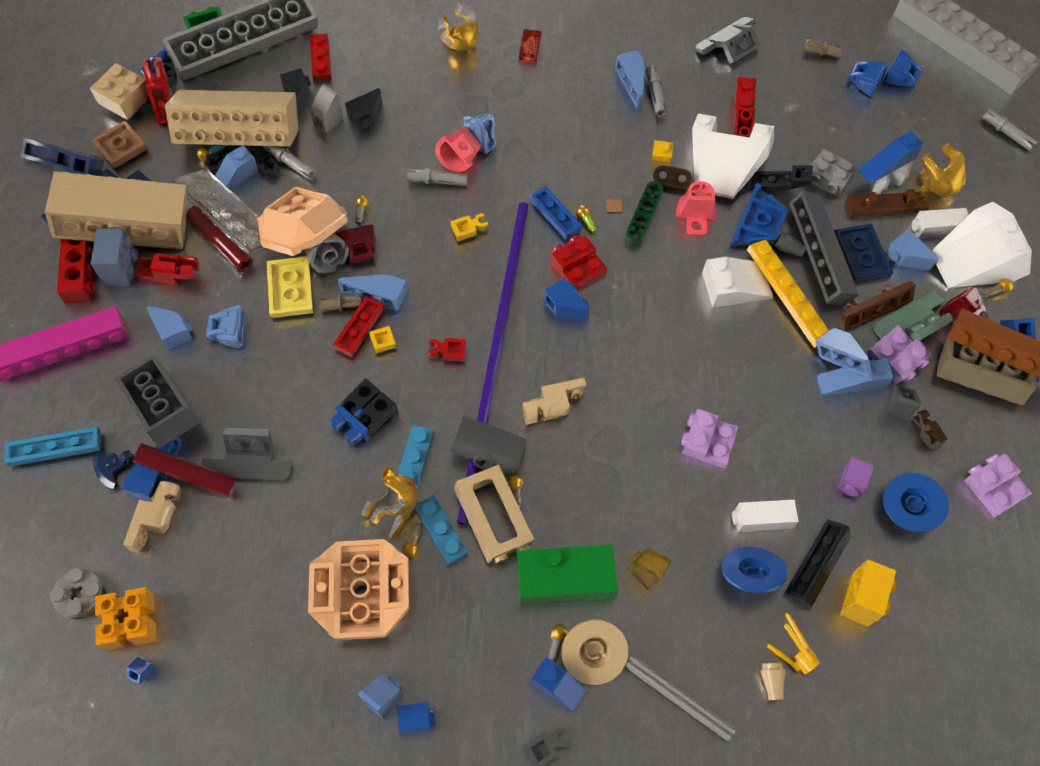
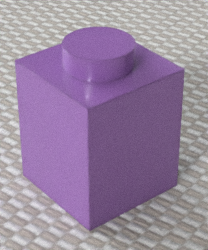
(855, 477)

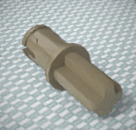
(823, 48)
(339, 302)

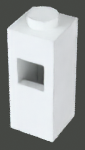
(937, 222)
(765, 515)

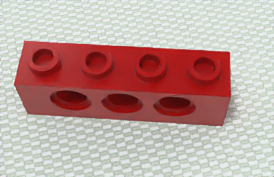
(75, 271)

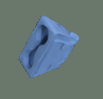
(483, 130)
(230, 327)

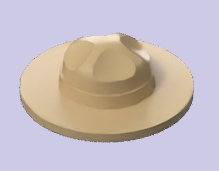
(594, 652)

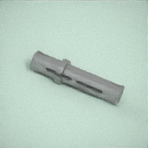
(654, 85)
(1002, 124)
(283, 155)
(427, 176)

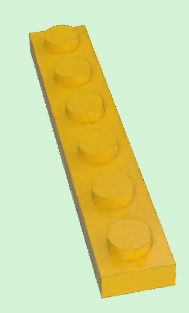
(788, 291)

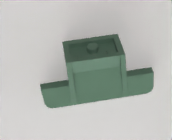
(915, 318)

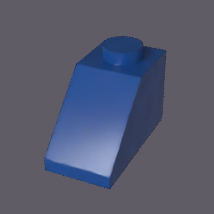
(558, 684)

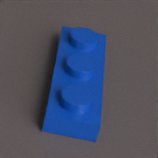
(555, 212)

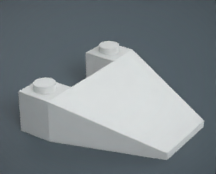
(728, 159)

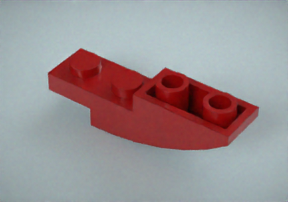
(743, 107)

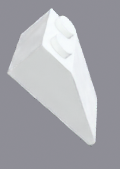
(735, 282)

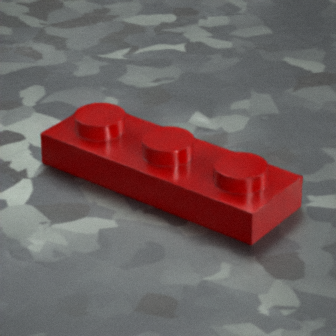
(320, 57)
(358, 326)

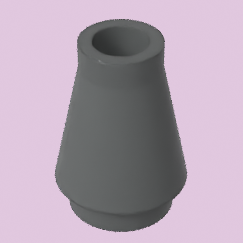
(789, 244)

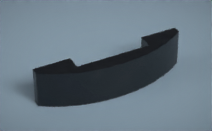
(781, 180)

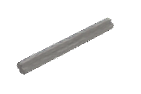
(680, 698)

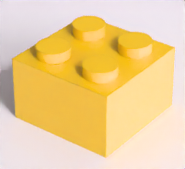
(869, 593)

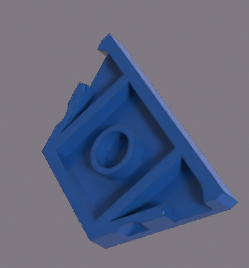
(760, 220)

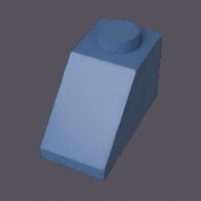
(237, 168)
(911, 252)
(170, 327)
(381, 694)

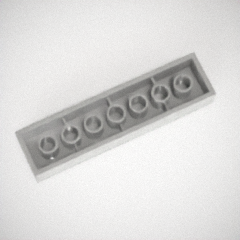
(238, 35)
(970, 41)

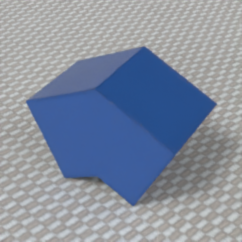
(139, 670)

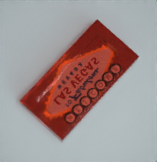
(530, 45)

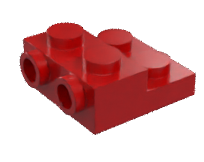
(578, 261)

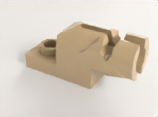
(553, 400)
(152, 515)

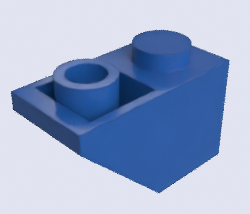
(565, 301)

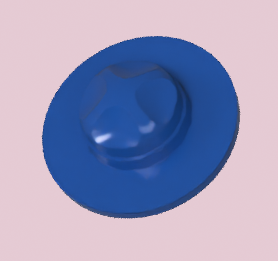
(915, 502)
(754, 569)

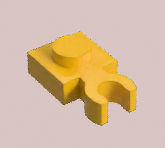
(467, 227)

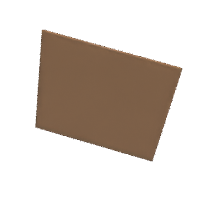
(614, 205)

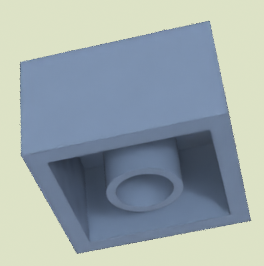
(114, 257)

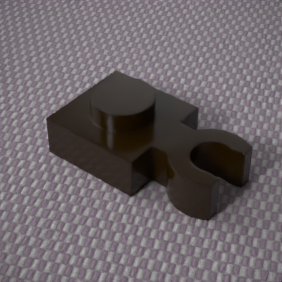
(931, 431)

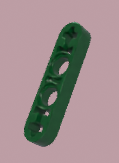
(644, 213)

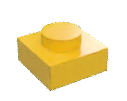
(662, 151)
(382, 339)

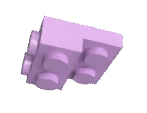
(901, 353)
(709, 438)
(997, 484)

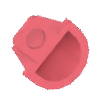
(457, 150)
(697, 206)

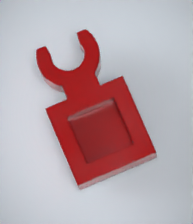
(452, 349)

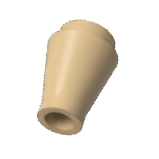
(773, 678)

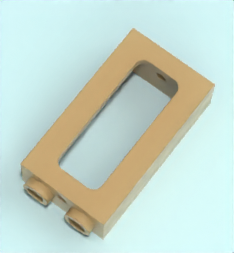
(490, 547)

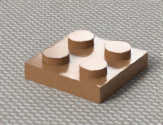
(119, 144)

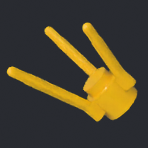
(805, 658)

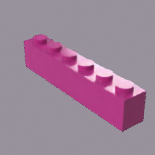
(61, 342)

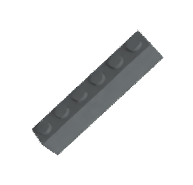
(823, 249)

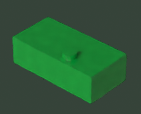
(566, 574)

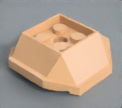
(299, 221)
(344, 569)

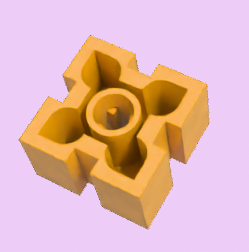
(125, 619)

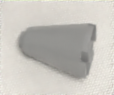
(328, 254)

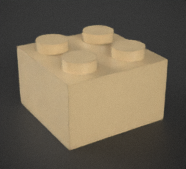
(120, 91)

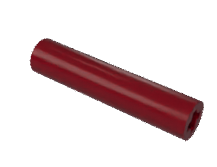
(220, 240)
(184, 470)

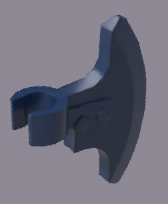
(108, 465)

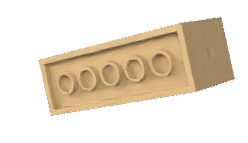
(232, 118)
(146, 210)

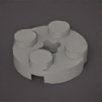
(63, 592)

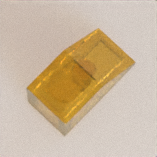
(649, 567)

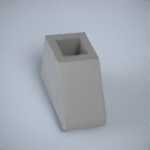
(326, 109)

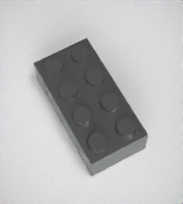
(156, 401)

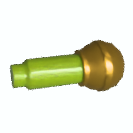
(584, 214)

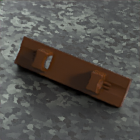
(886, 204)
(888, 300)

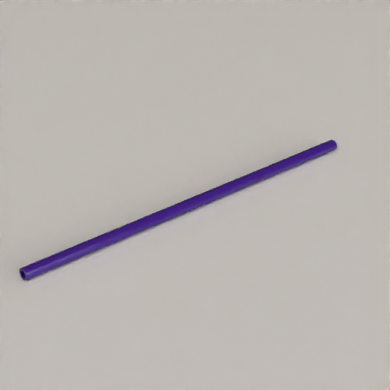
(495, 351)

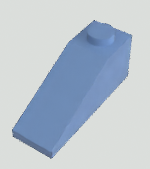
(631, 71)
(383, 288)
(843, 350)
(846, 381)

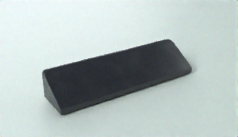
(818, 563)

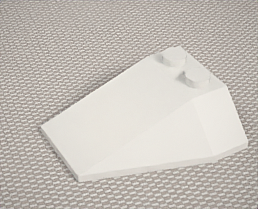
(984, 249)

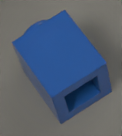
(415, 718)

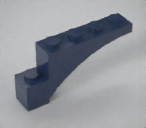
(62, 158)

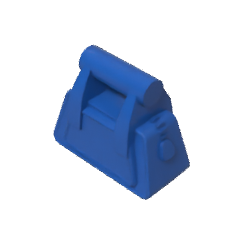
(903, 71)
(868, 76)

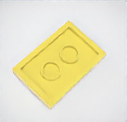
(289, 287)

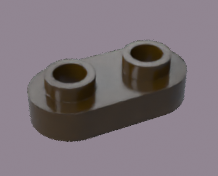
(673, 174)

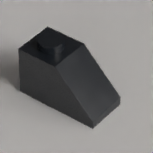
(296, 82)
(364, 109)

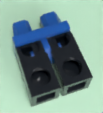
(363, 412)

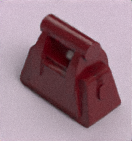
(359, 240)
(968, 300)

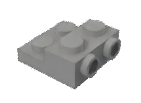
(832, 172)

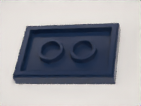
(863, 253)

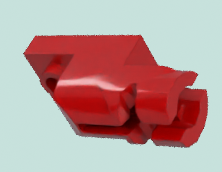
(157, 88)
(167, 268)

